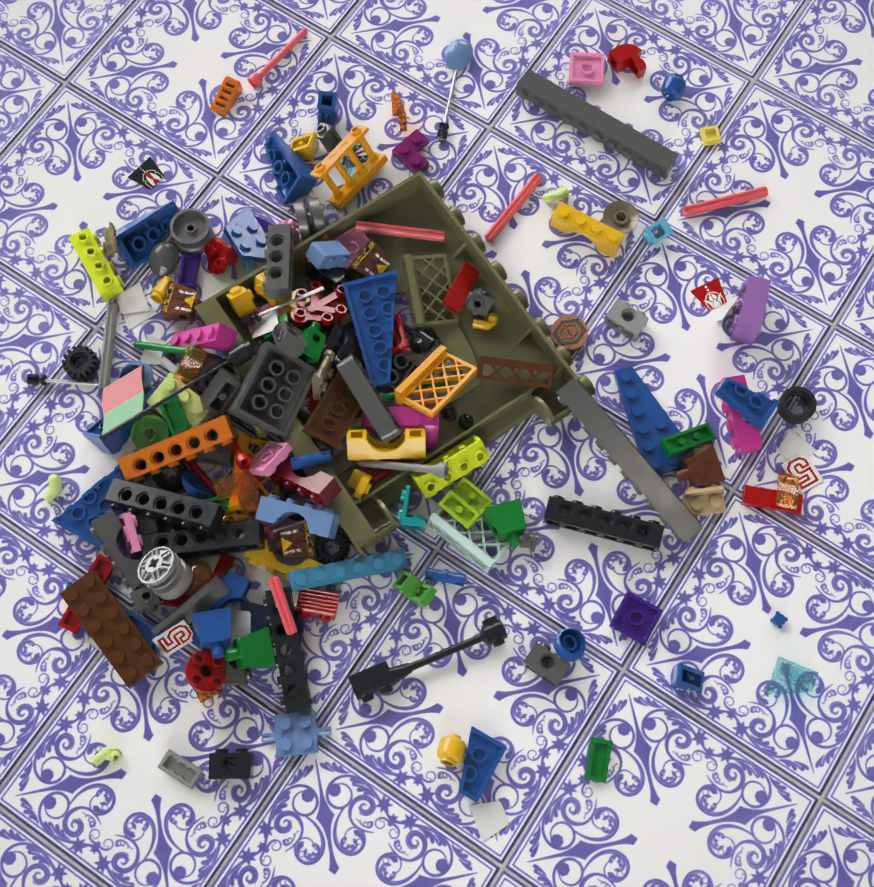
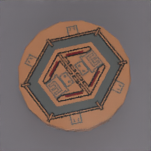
(569, 332)

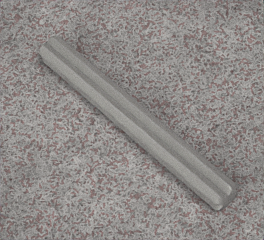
(108, 345)

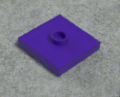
(635, 618)

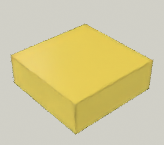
(710, 135)

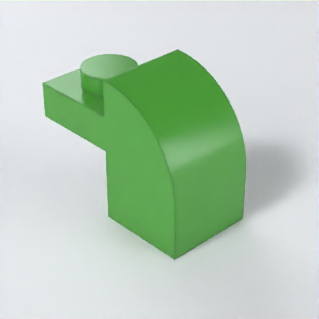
(414, 589)

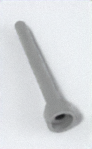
(439, 470)

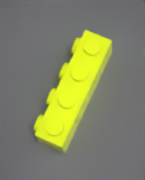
(96, 264)
(460, 459)

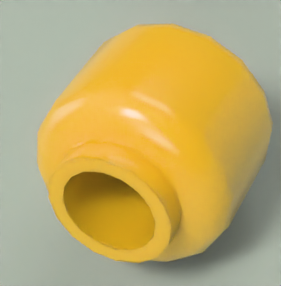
(451, 750)

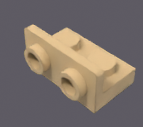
(705, 500)

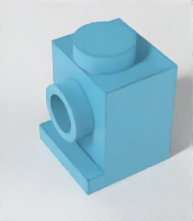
(661, 227)

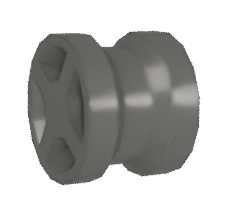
(529, 540)

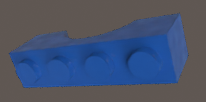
(239, 588)

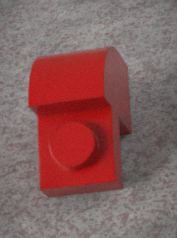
(625, 57)

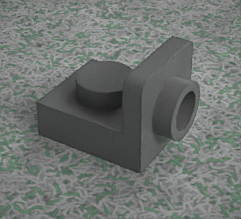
(328, 136)

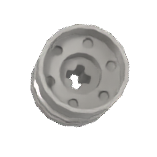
(165, 573)

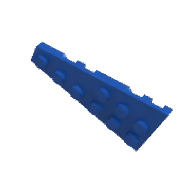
(372, 313)
(647, 421)
(93, 505)

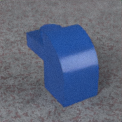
(328, 108)

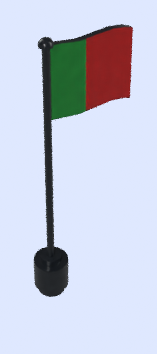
(125, 398)

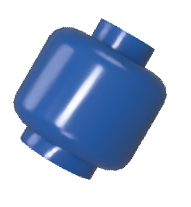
(673, 86)

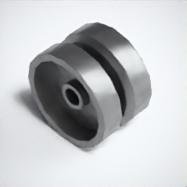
(309, 219)
(191, 230)

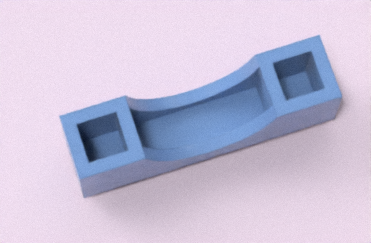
(275, 511)

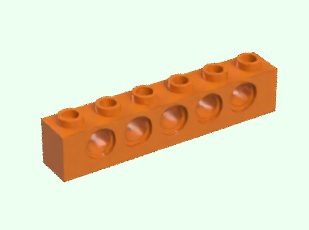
(131, 463)

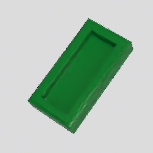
(175, 416)
(598, 759)

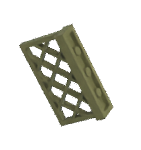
(413, 289)

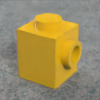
(241, 300)

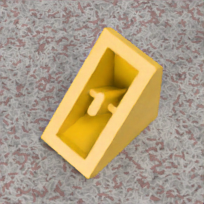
(305, 146)

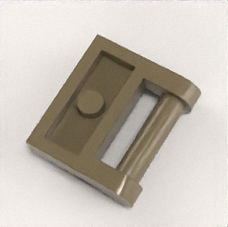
(325, 373)

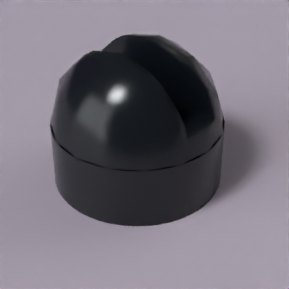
(445, 415)
(462, 424)

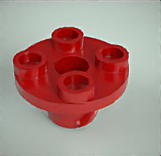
(219, 256)
(205, 672)

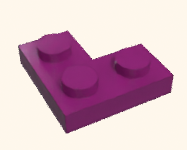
(408, 151)

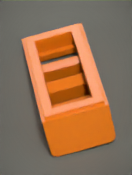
(228, 85)

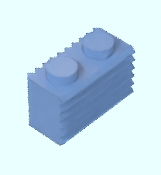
(328, 254)

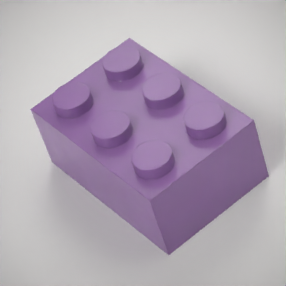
(749, 309)

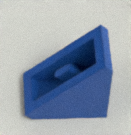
(687, 678)

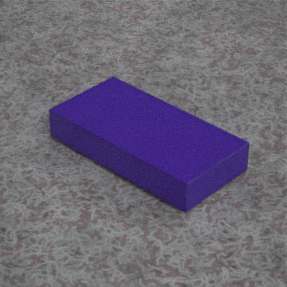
(189, 270)

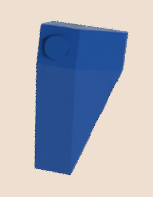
(141, 235)

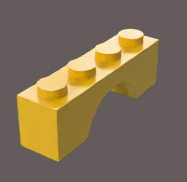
(603, 236)
(364, 447)
(273, 566)

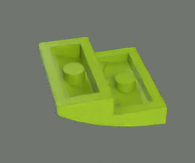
(465, 502)

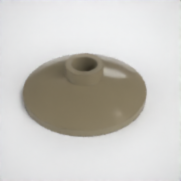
(624, 211)

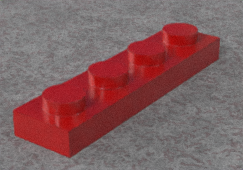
(104, 570)

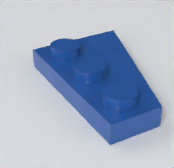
(749, 404)
(480, 763)

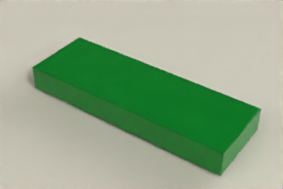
(687, 440)

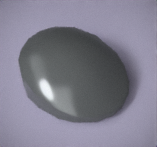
(163, 258)

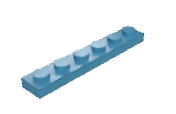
(347, 570)

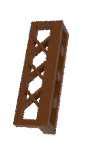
(551, 369)

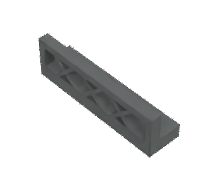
(198, 602)

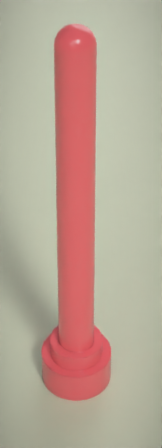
(256, 79)

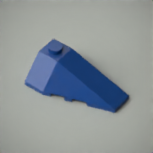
(289, 170)
(115, 441)

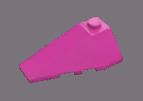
(411, 418)

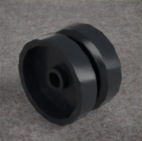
(338, 342)

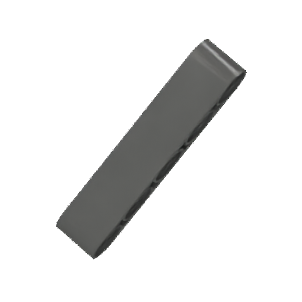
(369, 398)

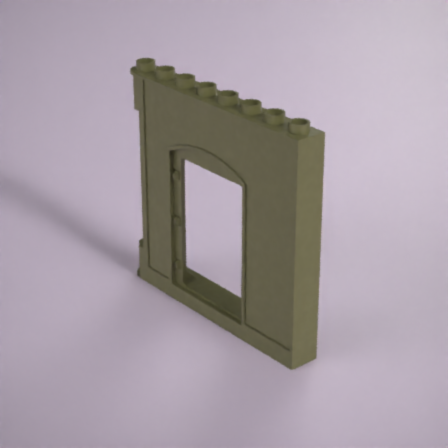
(492, 404)

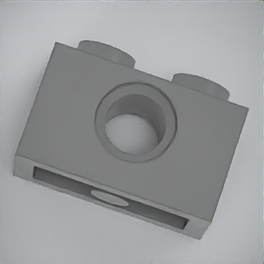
(629, 329)

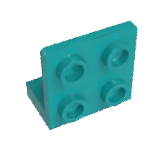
(413, 522)

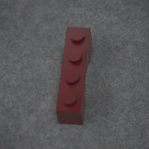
(318, 488)

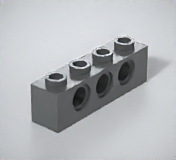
(281, 287)

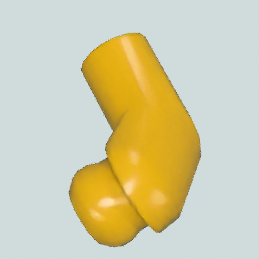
(487, 324)

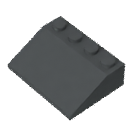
(272, 390)

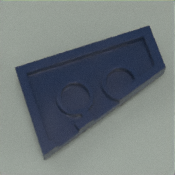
(259, 614)

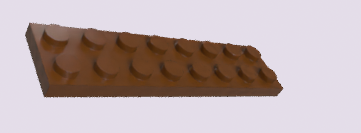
(336, 408)

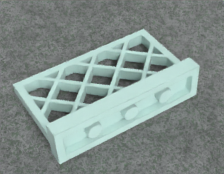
(464, 544)

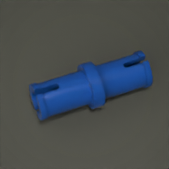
(311, 460)
(445, 576)

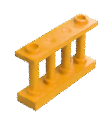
(362, 174)

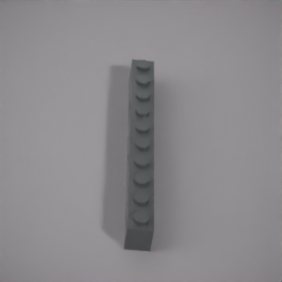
(596, 124)
(629, 459)

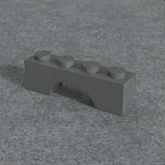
(106, 530)

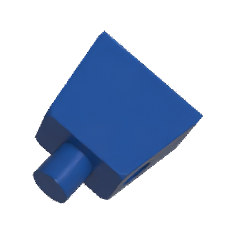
(213, 630)

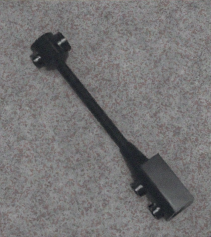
(330, 278)
(382, 677)

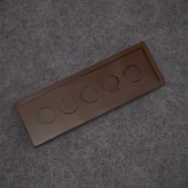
(111, 628)

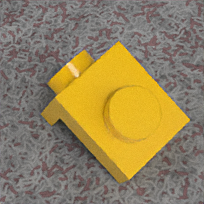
(360, 482)

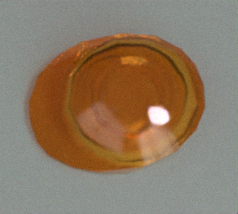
(201, 575)

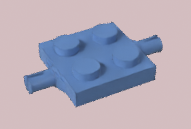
(296, 734)

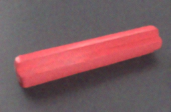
(282, 605)

